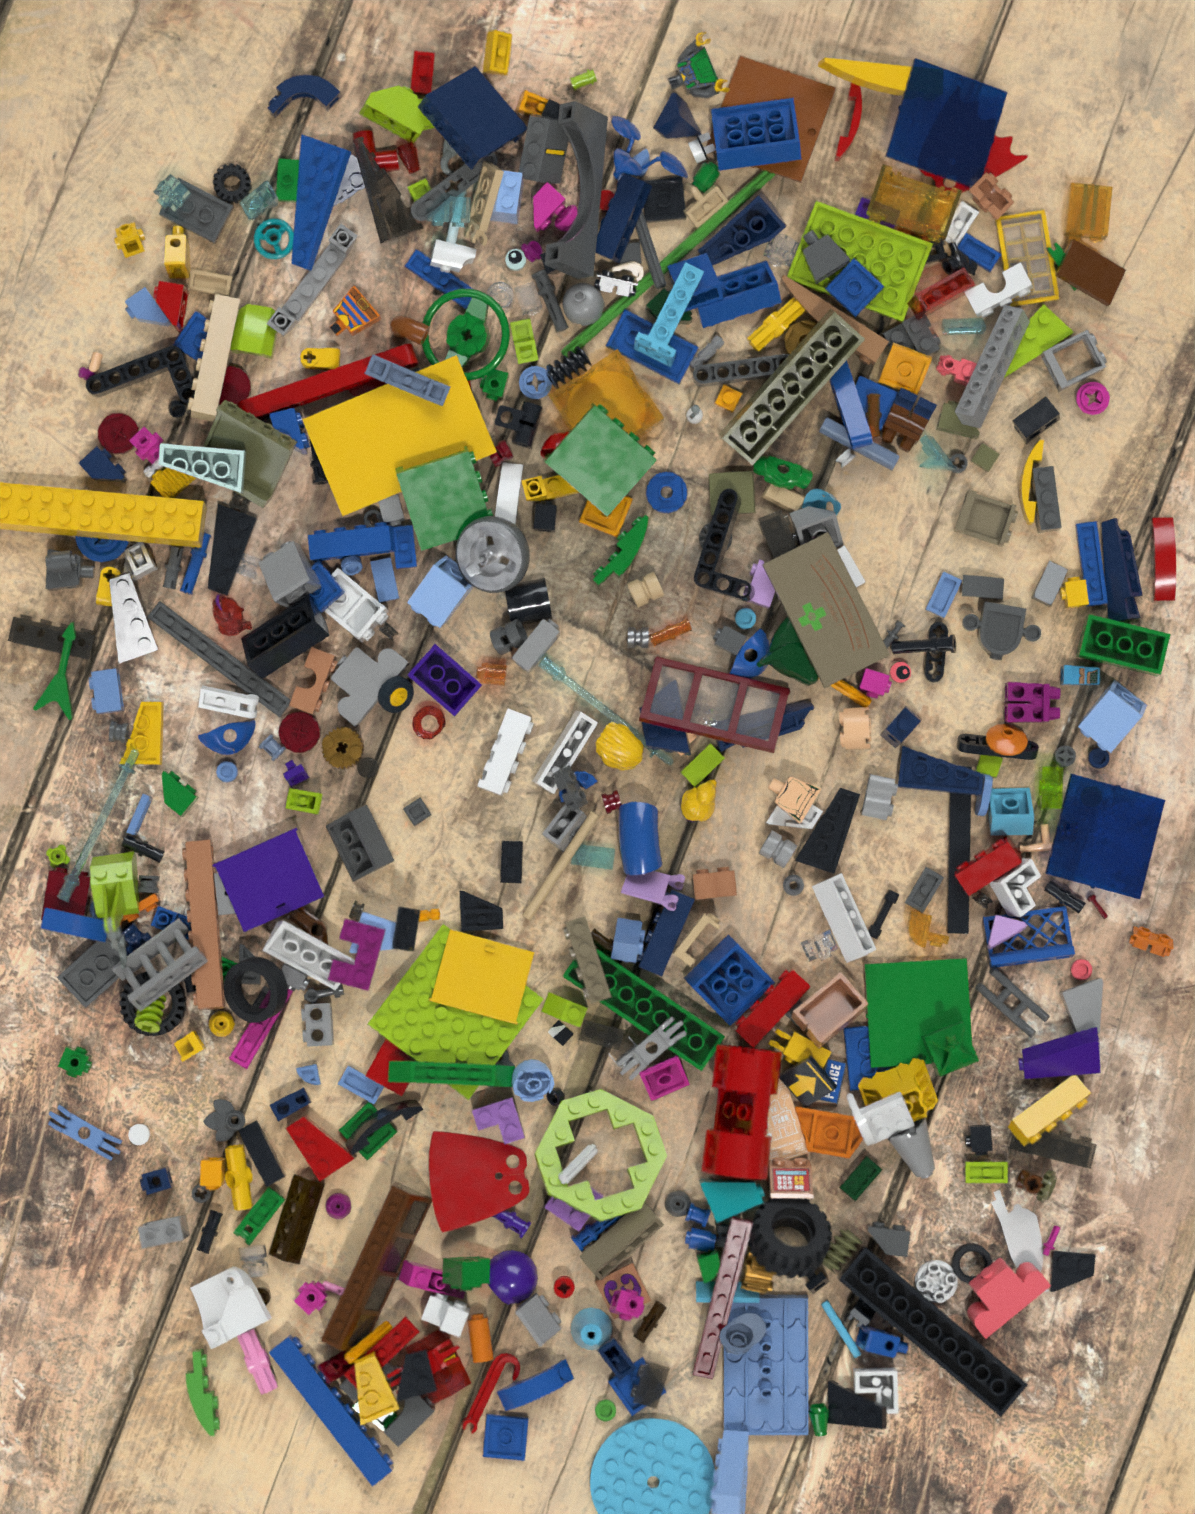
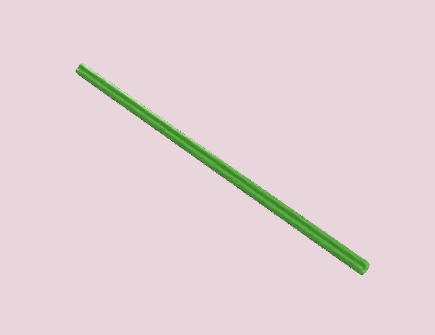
(672, 258)

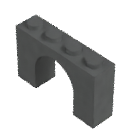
(413, 1415)

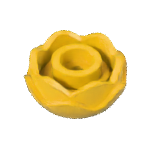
(228, 1023)

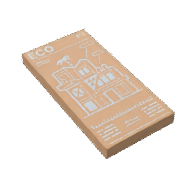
(784, 1126)

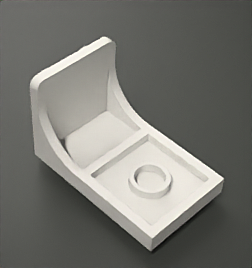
(356, 609)

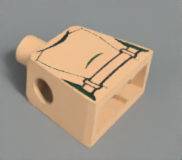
(794, 797)

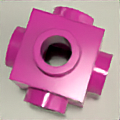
(147, 445)
(308, 1304)
(627, 1304)

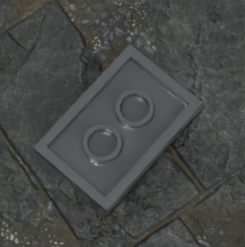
(200, 213)
(91, 972)

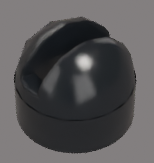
(176, 408)
(552, 1099)

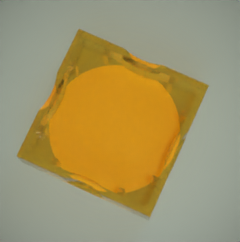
(615, 388)

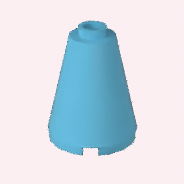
(591, 1320)

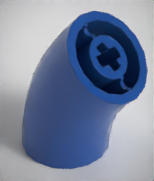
(639, 838)

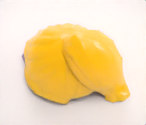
(699, 802)

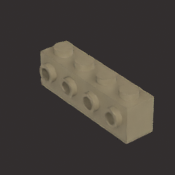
(588, 960)
(621, 1241)

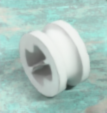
(845, 458)

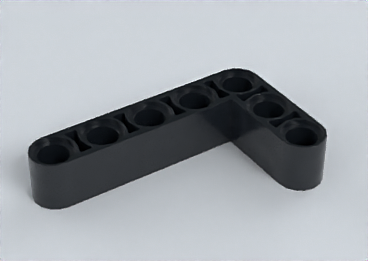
(146, 372)
(719, 550)

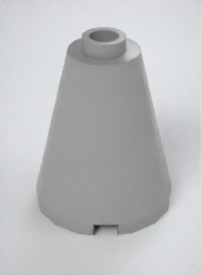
(915, 1149)

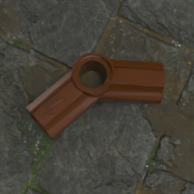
(306, 920)

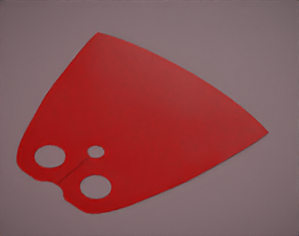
(465, 1181)

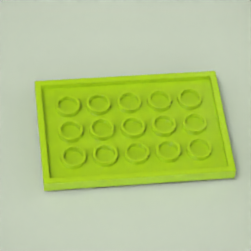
(884, 252)

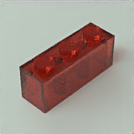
(940, 294)

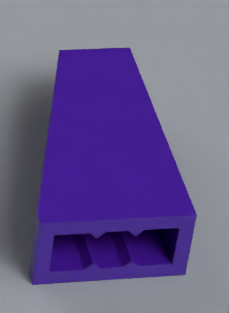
(1063, 1056)

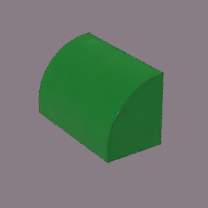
(708, 1264)

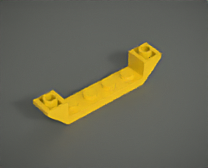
(546, 489)

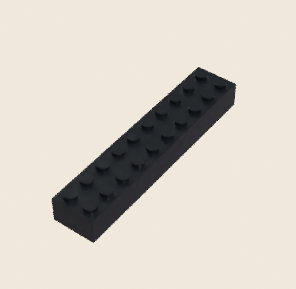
(932, 1331)

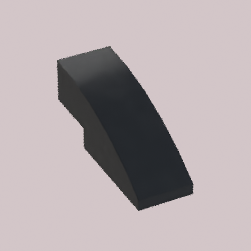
(262, 1153)

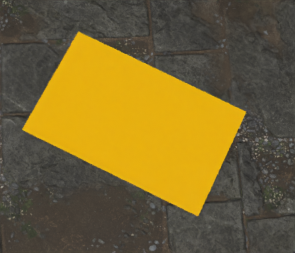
(390, 429)

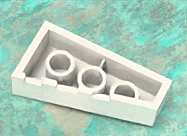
(505, 752)

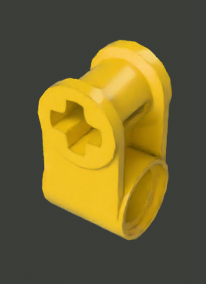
(324, 359)
(103, 594)

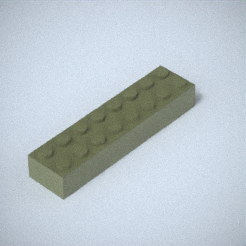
(791, 386)

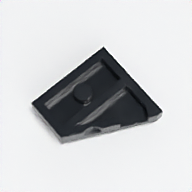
(479, 914)
(1070, 1268)

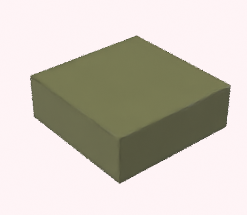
(985, 457)

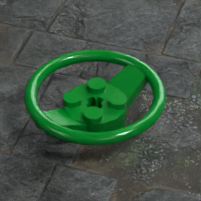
(474, 320)

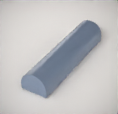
(874, 452)

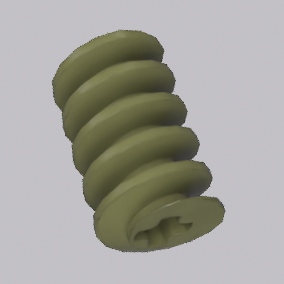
(841, 1249)

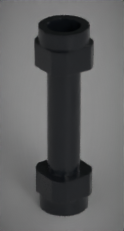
(890, 898)

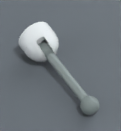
(696, 413)

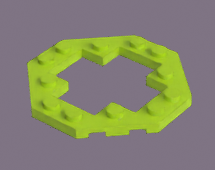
(620, 1115)

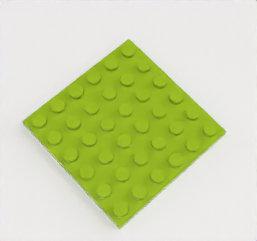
(442, 1032)

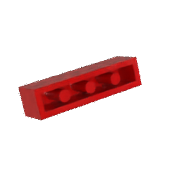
(772, 1007)

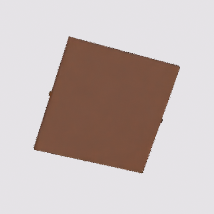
(761, 83)

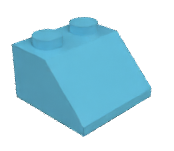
(1010, 812)

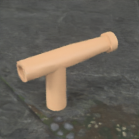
(1046, 845)

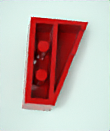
(988, 865)
(319, 1149)

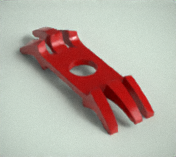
(436, 1361)

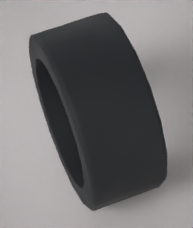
(961, 1251)

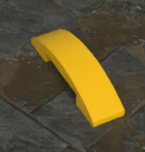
(1028, 507)

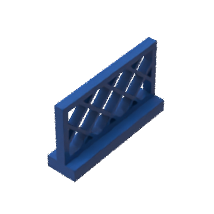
(1034, 954)

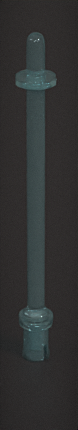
(560, 675)
(72, 879)

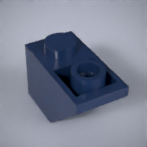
(100, 467)

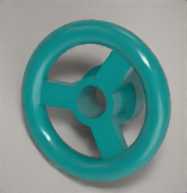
(269, 233)

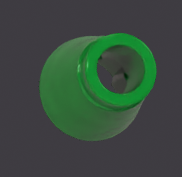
(819, 1418)

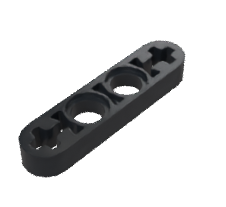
(976, 745)

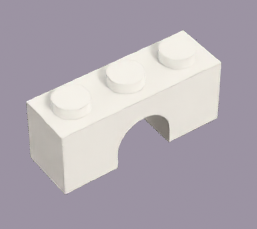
(1016, 285)

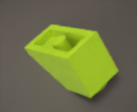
(564, 1009)

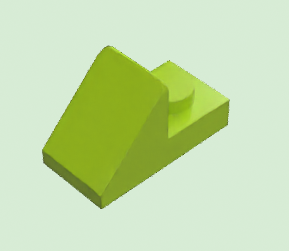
(304, 801)

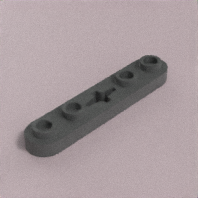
(434, 197)

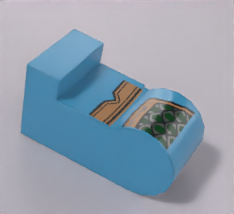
(1079, 675)

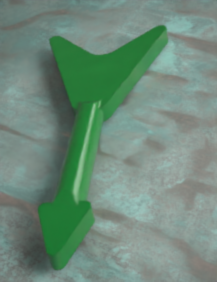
(58, 687)

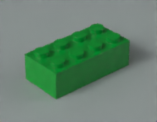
(1123, 645)

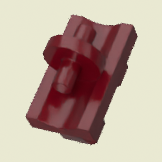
(335, 1367)

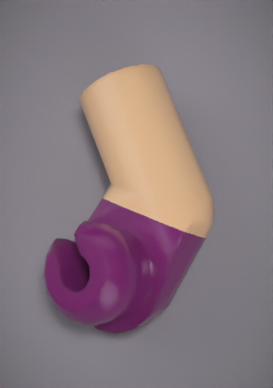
(93, 367)

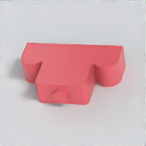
(1003, 1294)

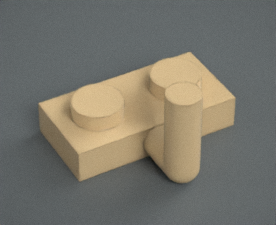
(704, 205)

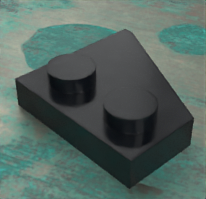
(416, 1376)

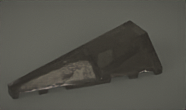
(388, 210)

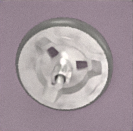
(474, 549)

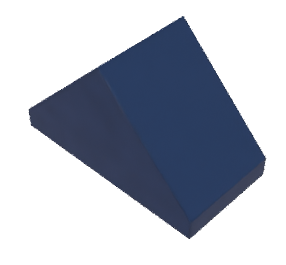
(617, 1358)

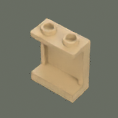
(681, 950)

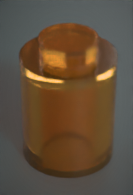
(492, 674)

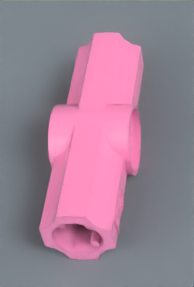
(257, 1361)

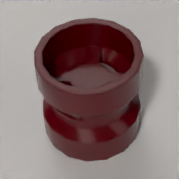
(504, 452)

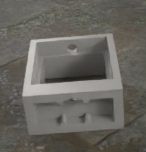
(1055, 370)
(536, 645)
(163, 1231)

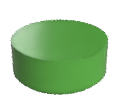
(605, 1410)

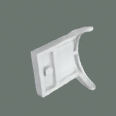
(881, 1118)

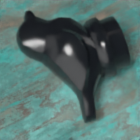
(958, 261)

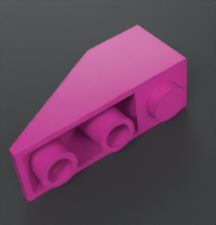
(427, 1278)

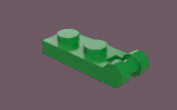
(259, 1215)

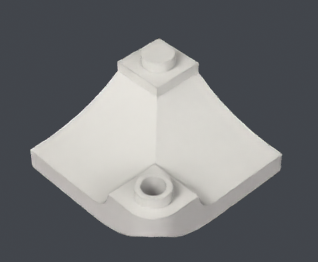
(229, 1306)

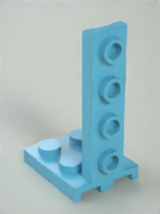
(656, 343)

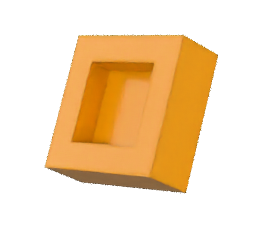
(728, 398)

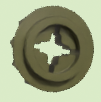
(1049, 1182)

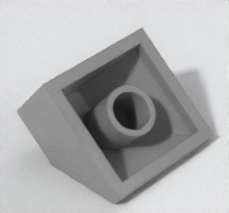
(813, 522)

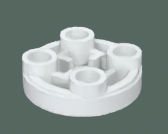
(936, 1281)

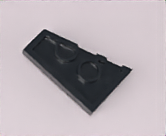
(854, 1410)

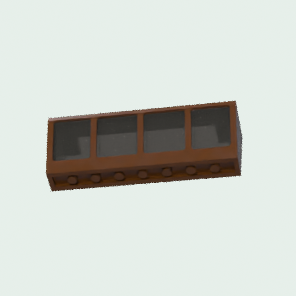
(377, 1267)

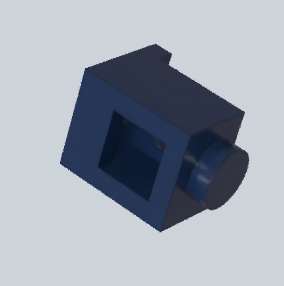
(165, 1180)

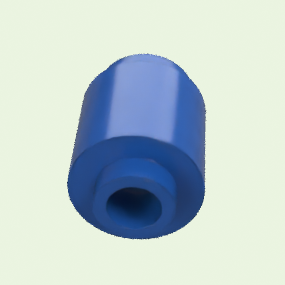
(700, 1240)

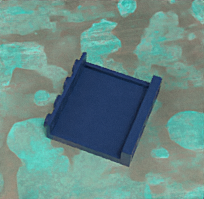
(472, 116)

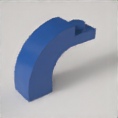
(536, 1386)

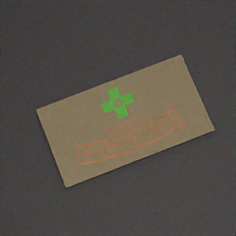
(826, 610)

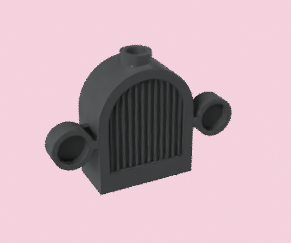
(1000, 628)

